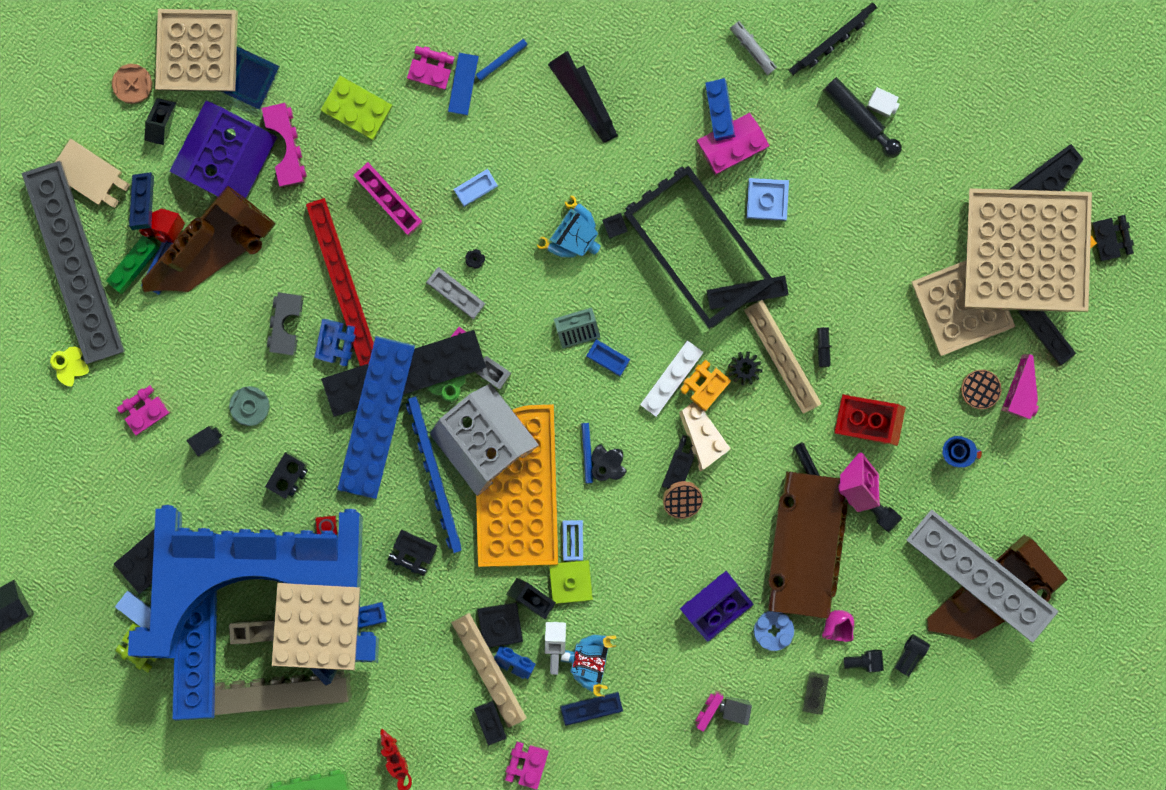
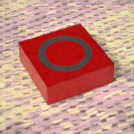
(326, 523)

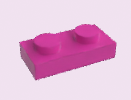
(712, 703)

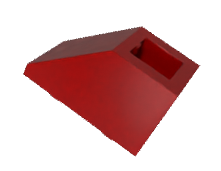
(165, 226)

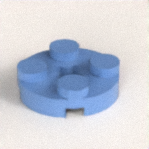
(782, 638)

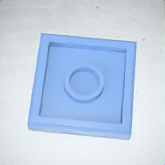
(767, 199)

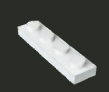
(671, 378)

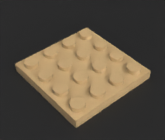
(196, 50)
(943, 306)
(316, 626)

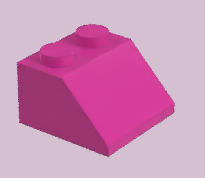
(860, 484)

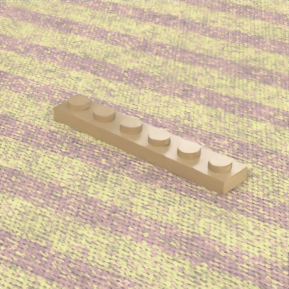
(782, 356)
(488, 670)

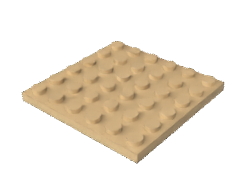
(1028, 250)

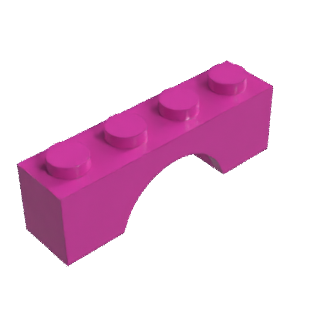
(289, 170)

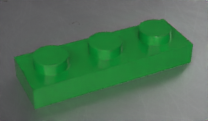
(132, 264)

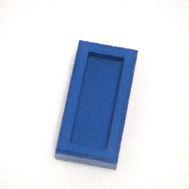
(608, 357)

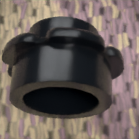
(469, 258)

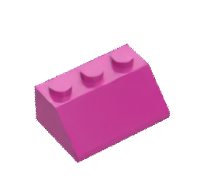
(732, 151)

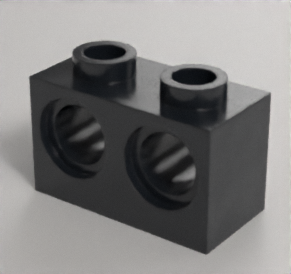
(283, 472)

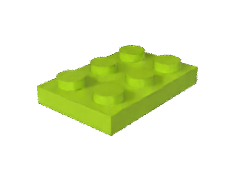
(356, 107)

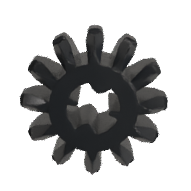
(751, 372)

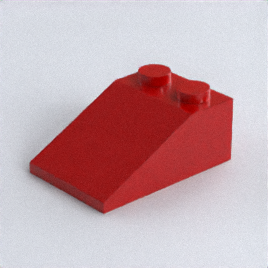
(870, 420)

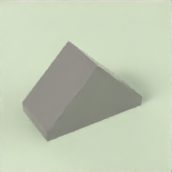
(494, 373)

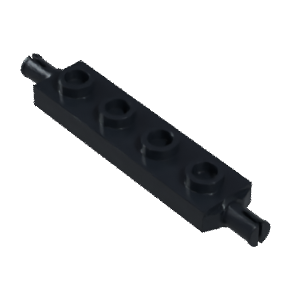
(827, 46)

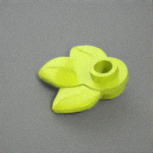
(72, 365)

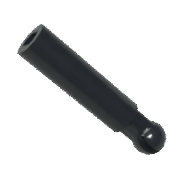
(861, 117)

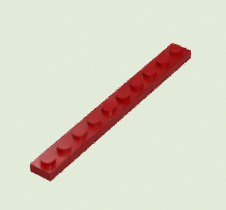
(341, 278)

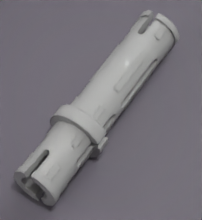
(753, 48)

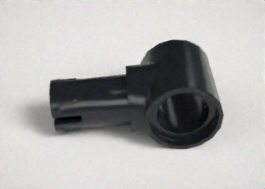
(886, 517)
(870, 661)

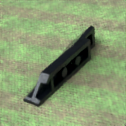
(584, 94)

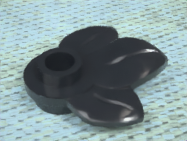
(609, 461)

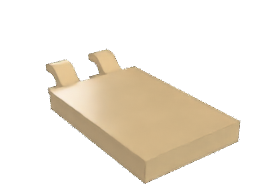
(90, 173)

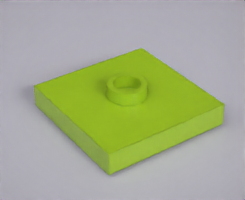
(571, 581)

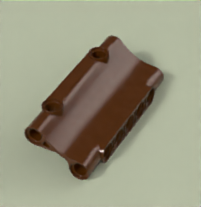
(807, 545)

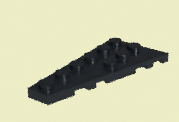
(1054, 173)

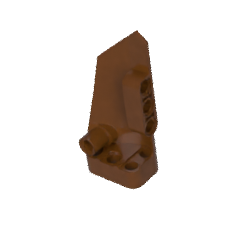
(210, 243)
(969, 617)

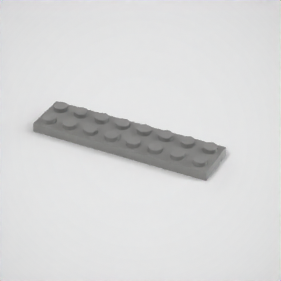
(982, 576)

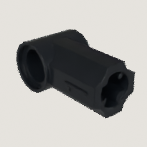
(914, 650)

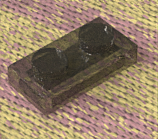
(815, 693)

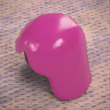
(839, 626)

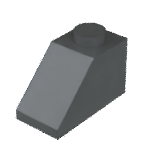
(736, 710)

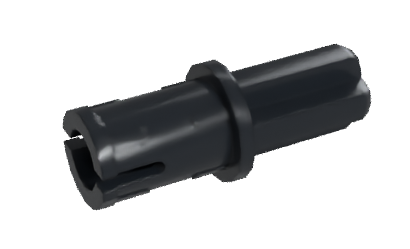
(823, 347)

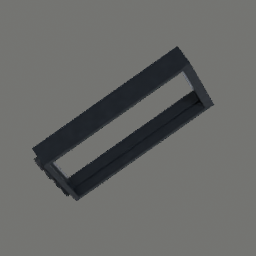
(663, 186)

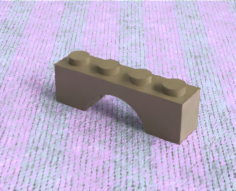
(251, 631)

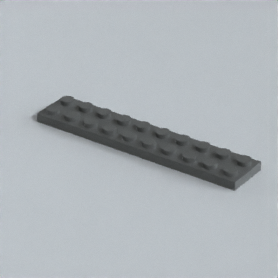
(73, 262)

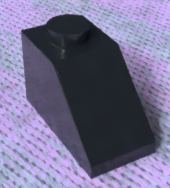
(159, 121)
(205, 440)
(530, 598)

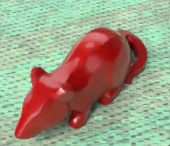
(396, 763)

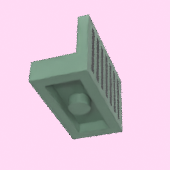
(577, 328)

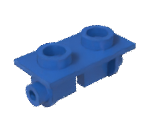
(522, 665)

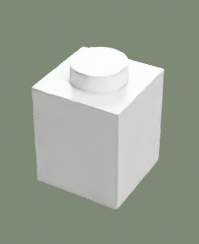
(883, 102)
(555, 638)

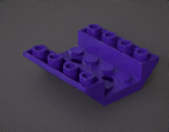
(236, 160)

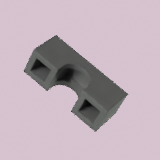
(285, 306)

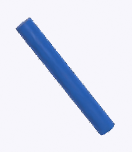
(501, 60)
(587, 452)

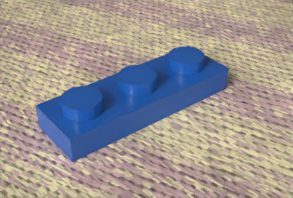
(720, 109)

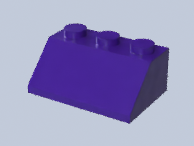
(716, 606)

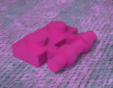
(427, 73)
(146, 415)
(533, 765)

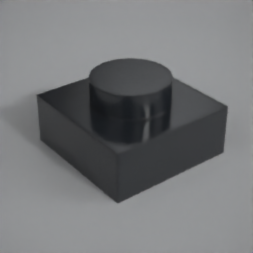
(615, 225)

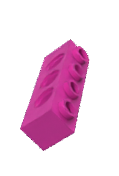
(388, 199)

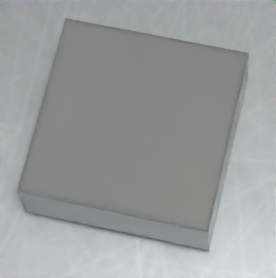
(554, 664)

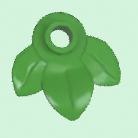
(441, 388)

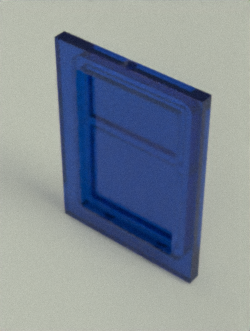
(253, 78)

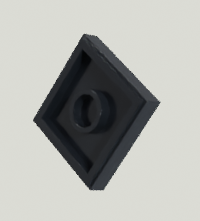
(500, 624)

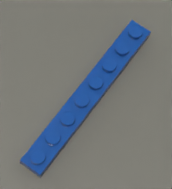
(431, 466)

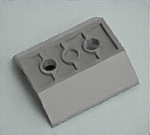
(492, 427)

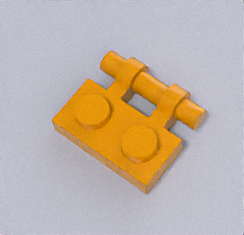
(710, 389)

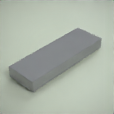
(455, 293)

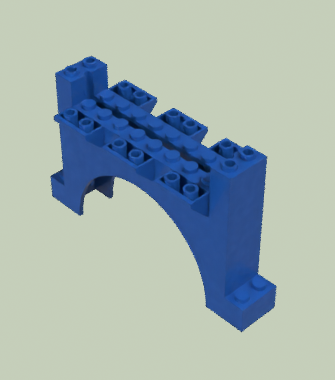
(196, 564)

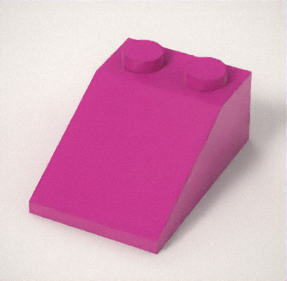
(1022, 394)

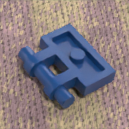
(329, 341)

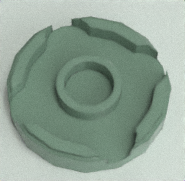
(249, 406)

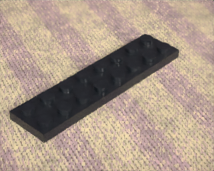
(428, 367)

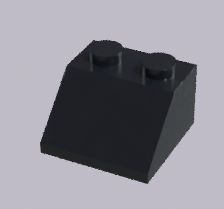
(13, 606)

